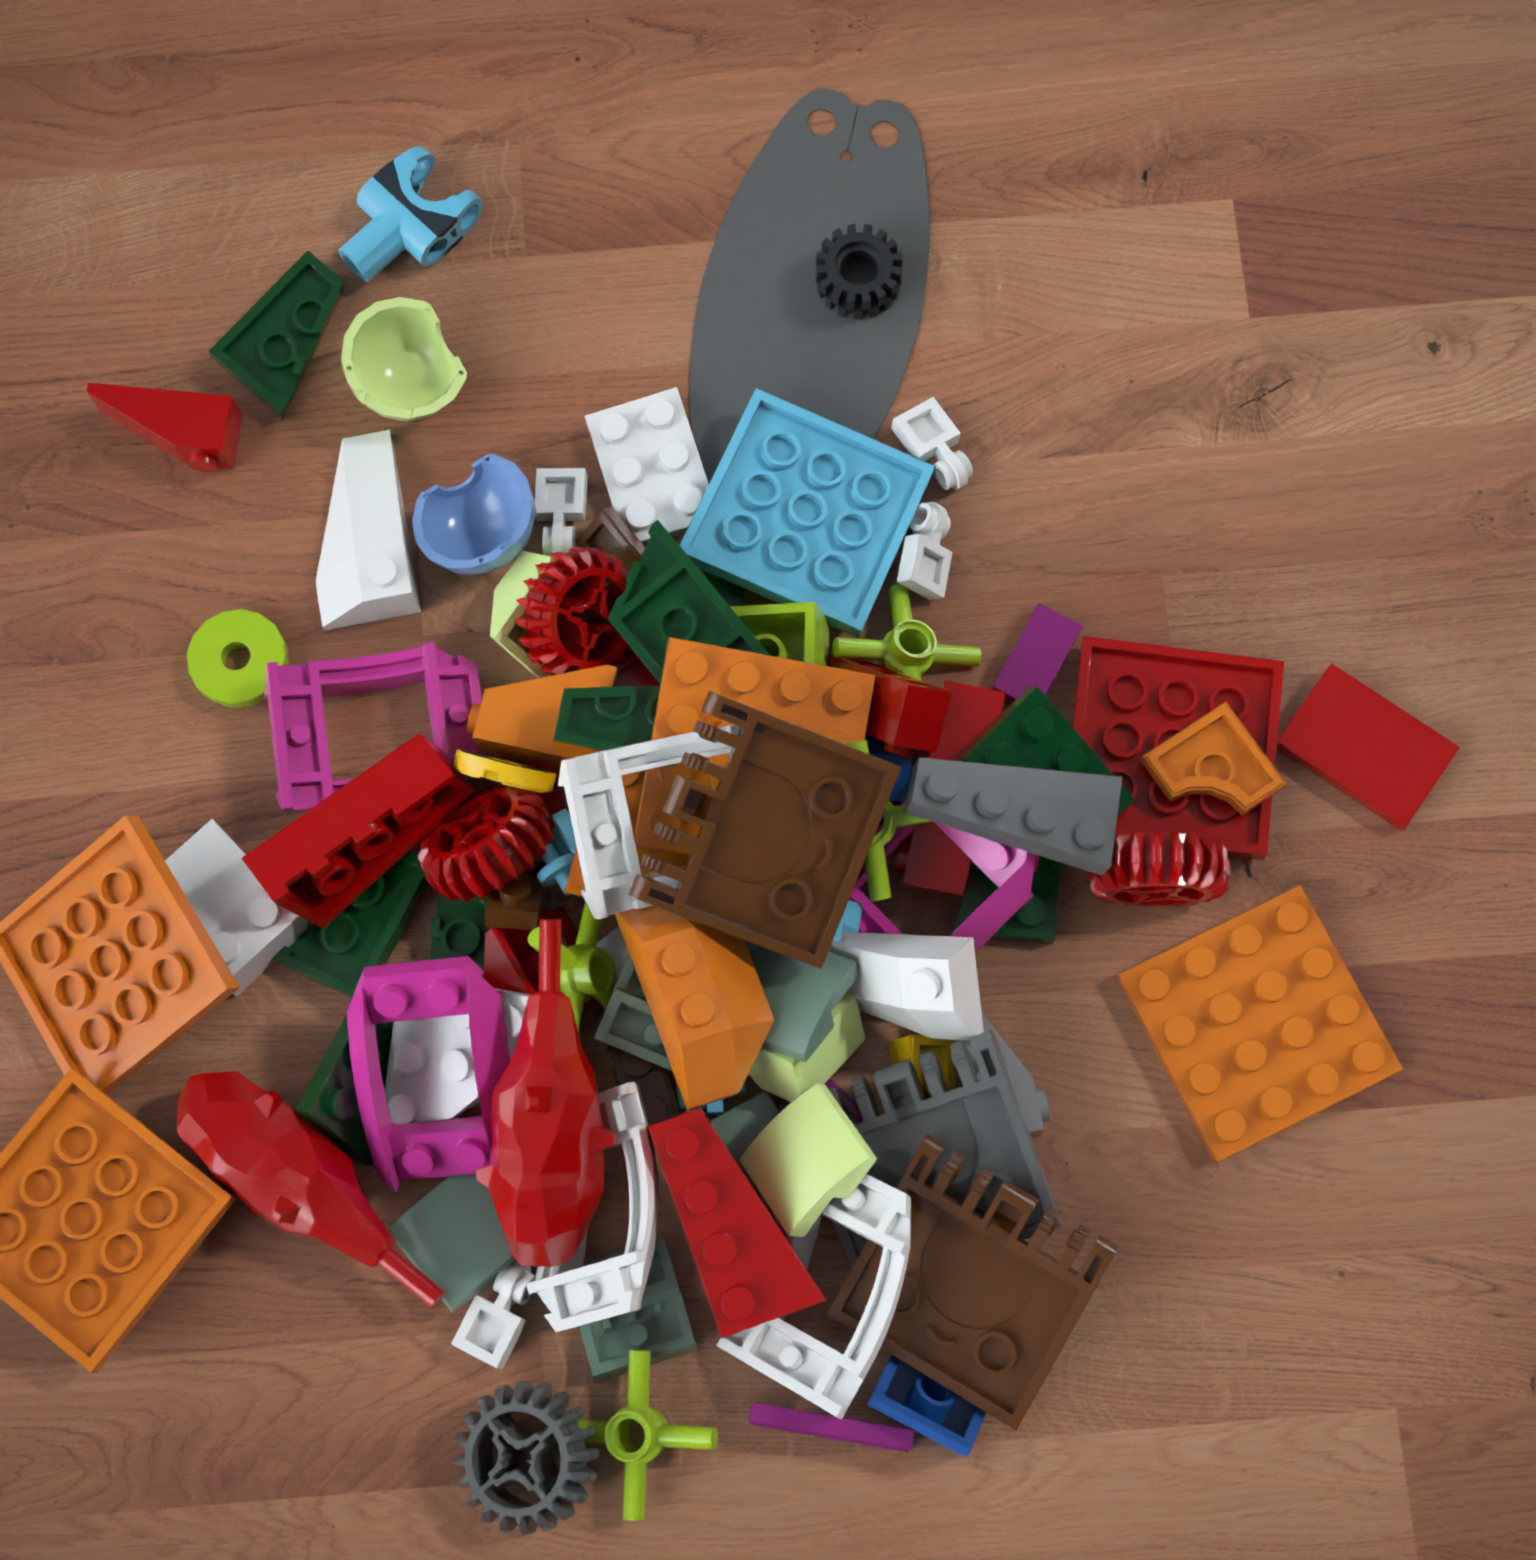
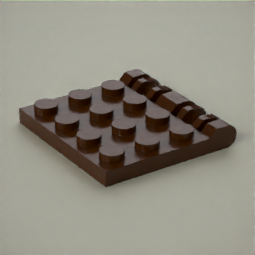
(774, 836)
(976, 1297)

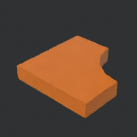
(1216, 760)

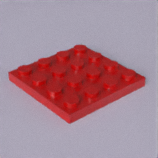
(1146, 693)

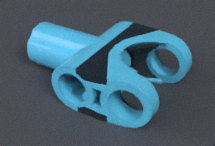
(405, 219)

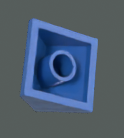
(926, 1407)

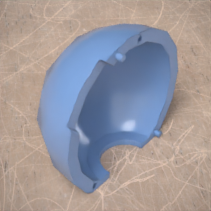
(476, 522)

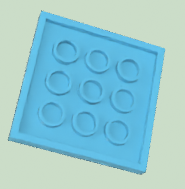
(806, 511)

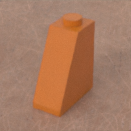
(522, 716)

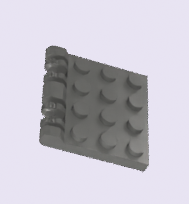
(974, 1119)

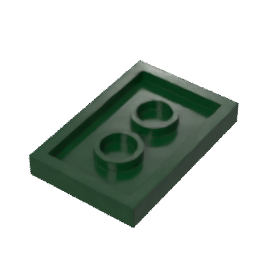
(1038, 737)

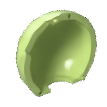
(400, 360)

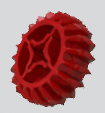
(579, 583)
(486, 842)
(1163, 870)

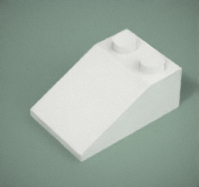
(233, 904)

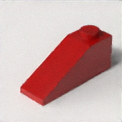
(188, 425)
(902, 708)

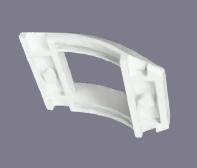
(603, 819)
(617, 1284)
(802, 1361)

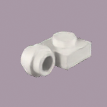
(930, 433)
(560, 498)
(923, 560)
(489, 1327)

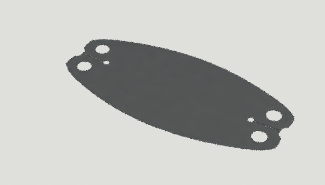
(759, 294)

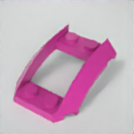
(299, 718)
(1004, 865)
(414, 993)

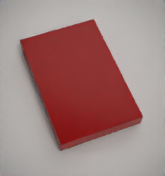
(1366, 747)

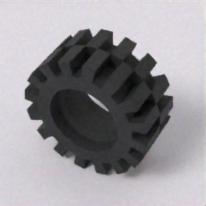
(858, 246)

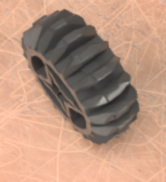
(497, 1426)

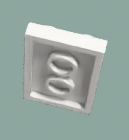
(650, 462)

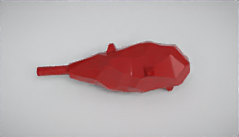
(546, 1127)
(288, 1172)

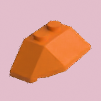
(700, 1000)

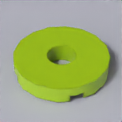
(221, 636)

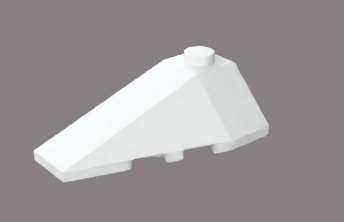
(366, 545)
(917, 981)

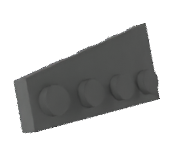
(1030, 809)

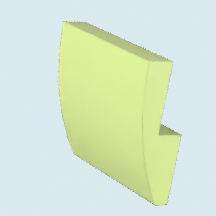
(807, 1159)

